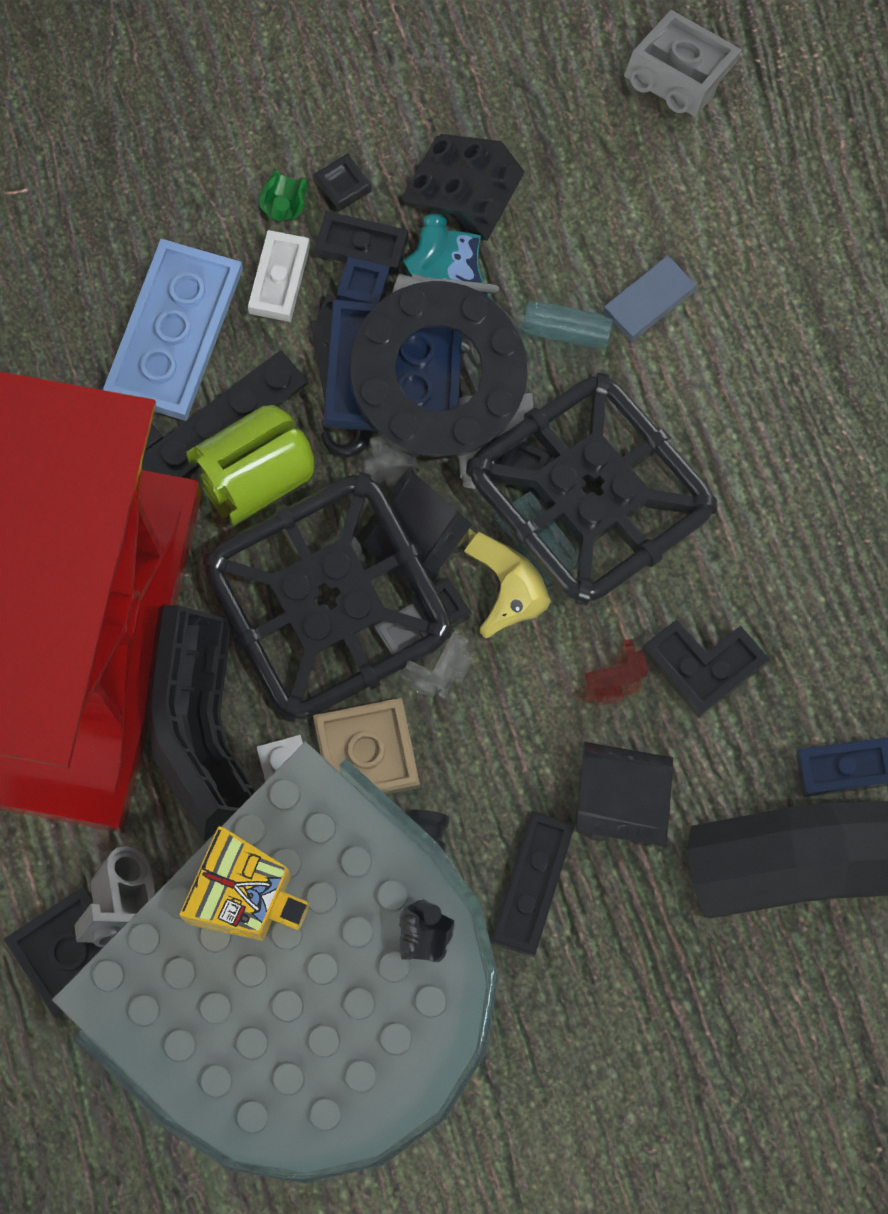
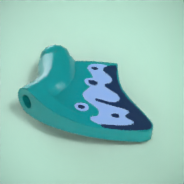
(445, 253)

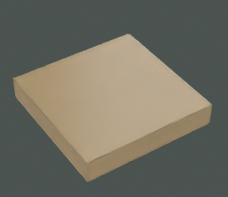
(373, 740)

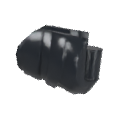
(424, 932)

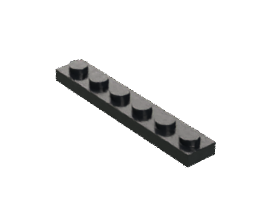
(265, 386)

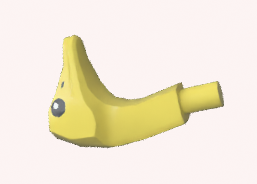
(521, 586)

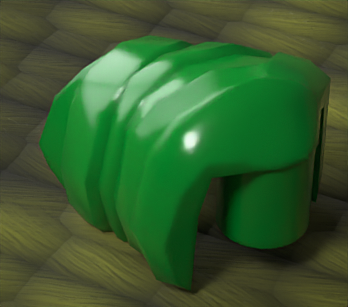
(283, 197)

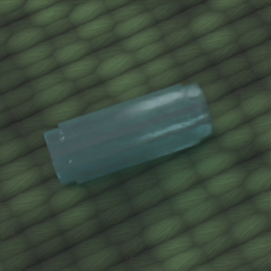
(567, 324)

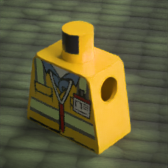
(241, 891)

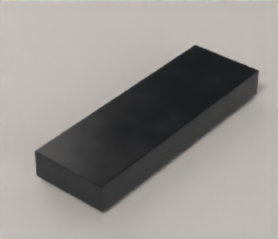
(533, 884)

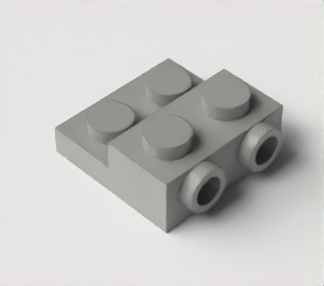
(681, 63)

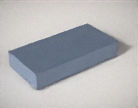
(649, 298)

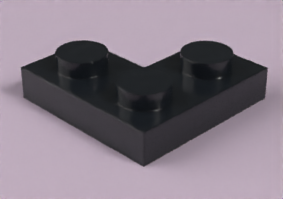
(704, 676)

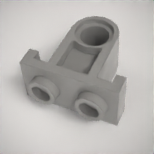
(115, 898)

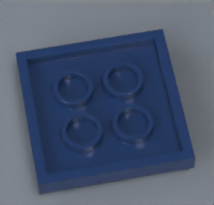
(424, 367)

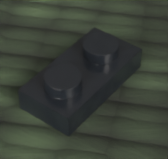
(361, 239)

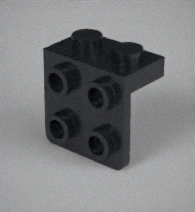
(466, 179)

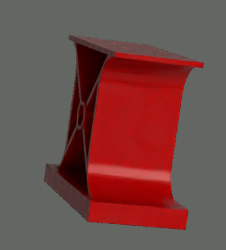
(82, 578)

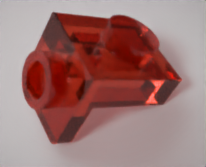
(612, 684)

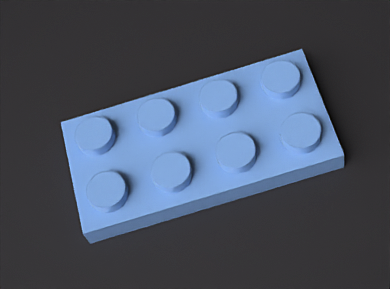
(174, 327)

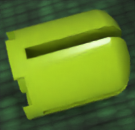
(253, 463)

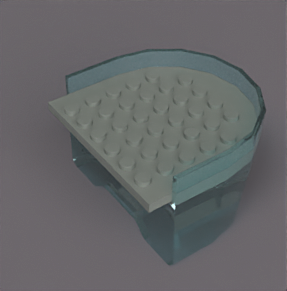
(318, 1039)

